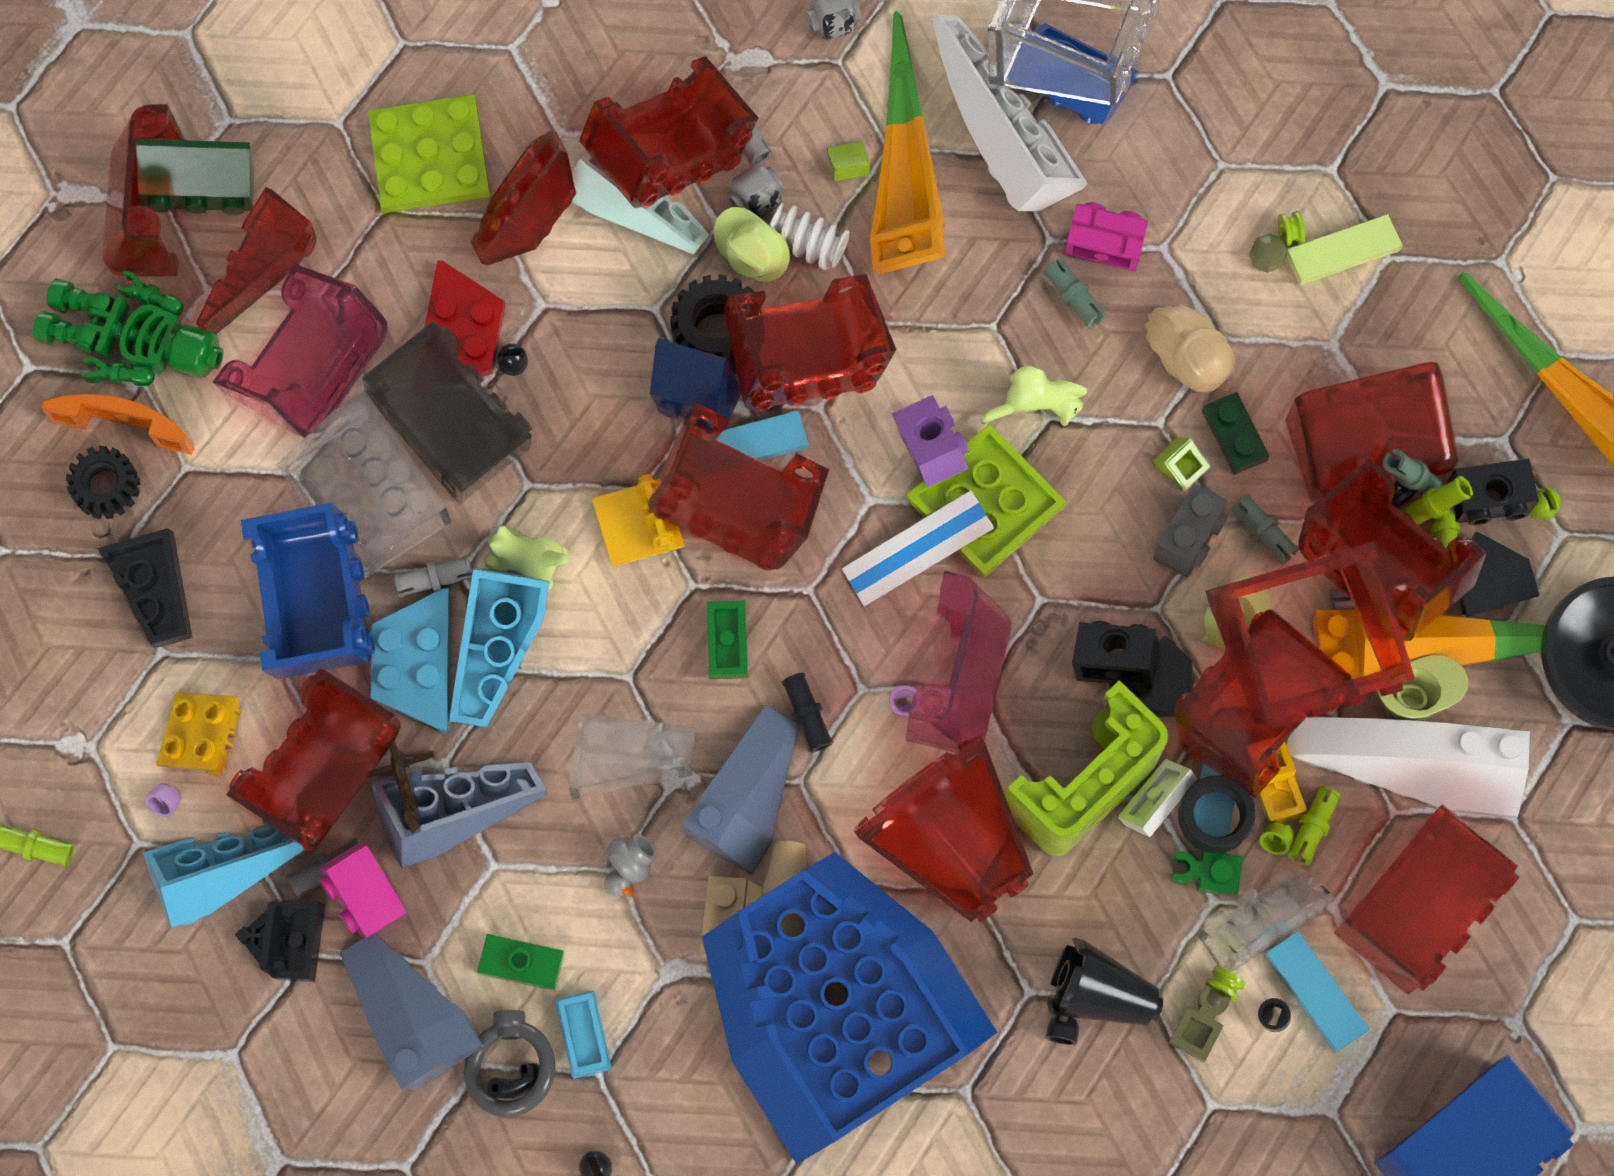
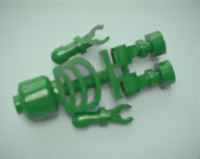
(184, 347)

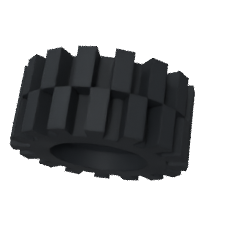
(94, 463)

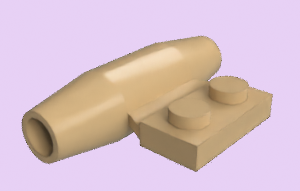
(729, 894)

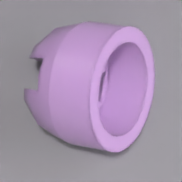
(901, 692)
(163, 799)

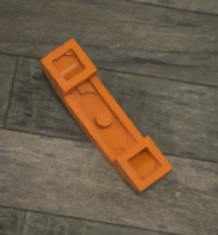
(78, 408)

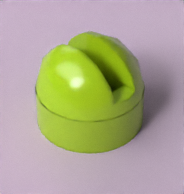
(1542, 509)
(1273, 845)

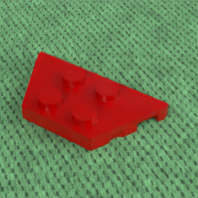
(469, 313)

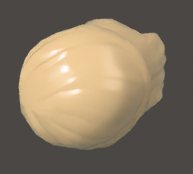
(1190, 347)

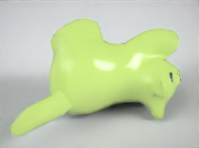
(1033, 391)
(525, 555)

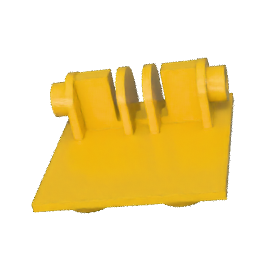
(631, 527)
(199, 732)

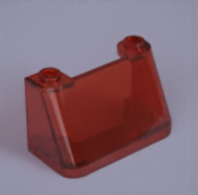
(133, 230)
(1368, 417)

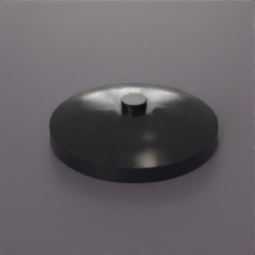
(1580, 652)

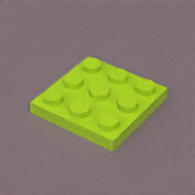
(428, 154)
(1007, 489)

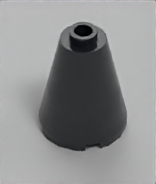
(1101, 988)

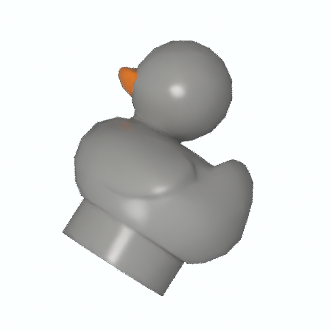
(632, 864)

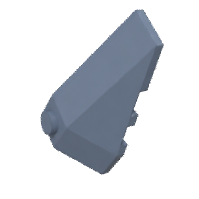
(744, 798)
(453, 806)
(410, 1018)

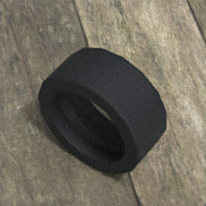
(1226, 786)

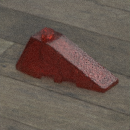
(273, 245)

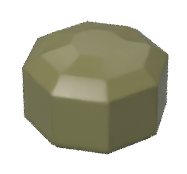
(1268, 253)

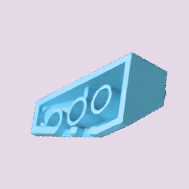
(497, 631)
(203, 877)

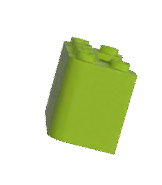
(1131, 748)

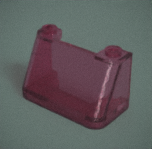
(311, 355)
(956, 713)

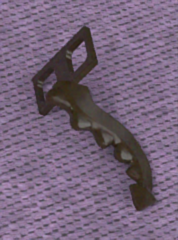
(403, 778)

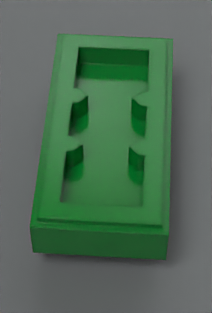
(520, 962)

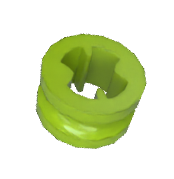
(1291, 228)
(1225, 983)

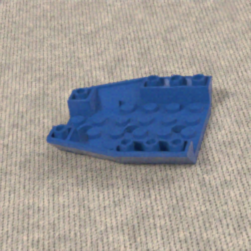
(812, 1057)

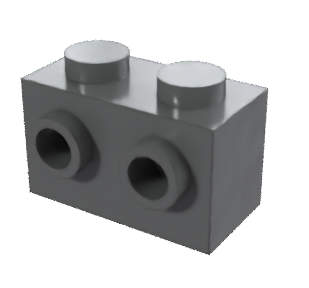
(1190, 529)

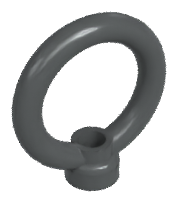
(510, 1026)

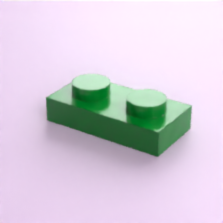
(727, 640)

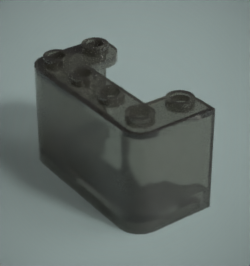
(446, 412)

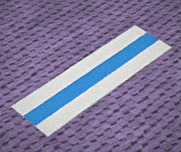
(917, 548)

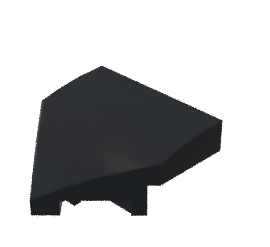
(1502, 580)
(1171, 680)
(286, 939)

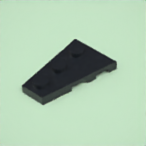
(152, 582)

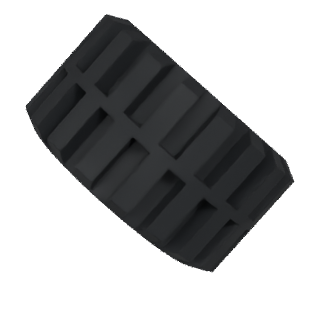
(698, 303)

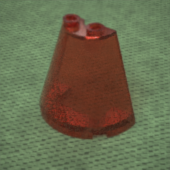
(953, 832)

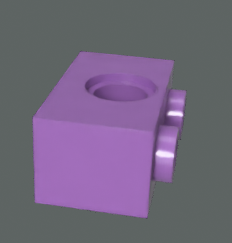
(931, 441)

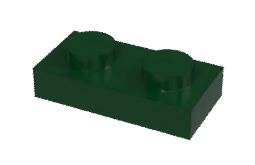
(1235, 433)

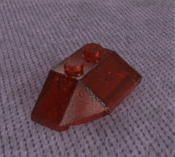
(526, 202)

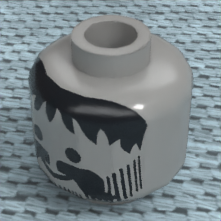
(833, 17)
(757, 190)

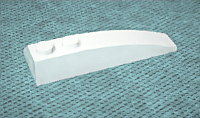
(1017, 148)
(1428, 761)

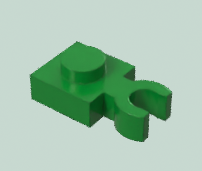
(1215, 872)

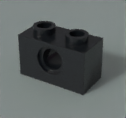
(1510, 479)
(1131, 667)

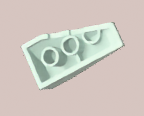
(662, 221)

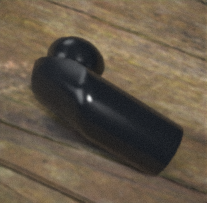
(514, 1088)

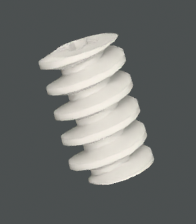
(810, 238)

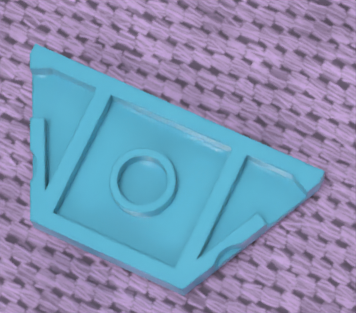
(414, 661)

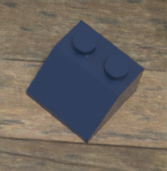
(692, 376)

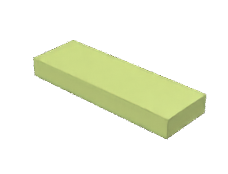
(1344, 250)

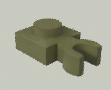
(1198, 1029)

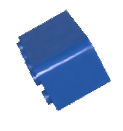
(310, 590)
(1487, 1130)

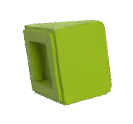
(848, 161)
(1182, 462)

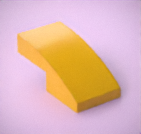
(1281, 797)

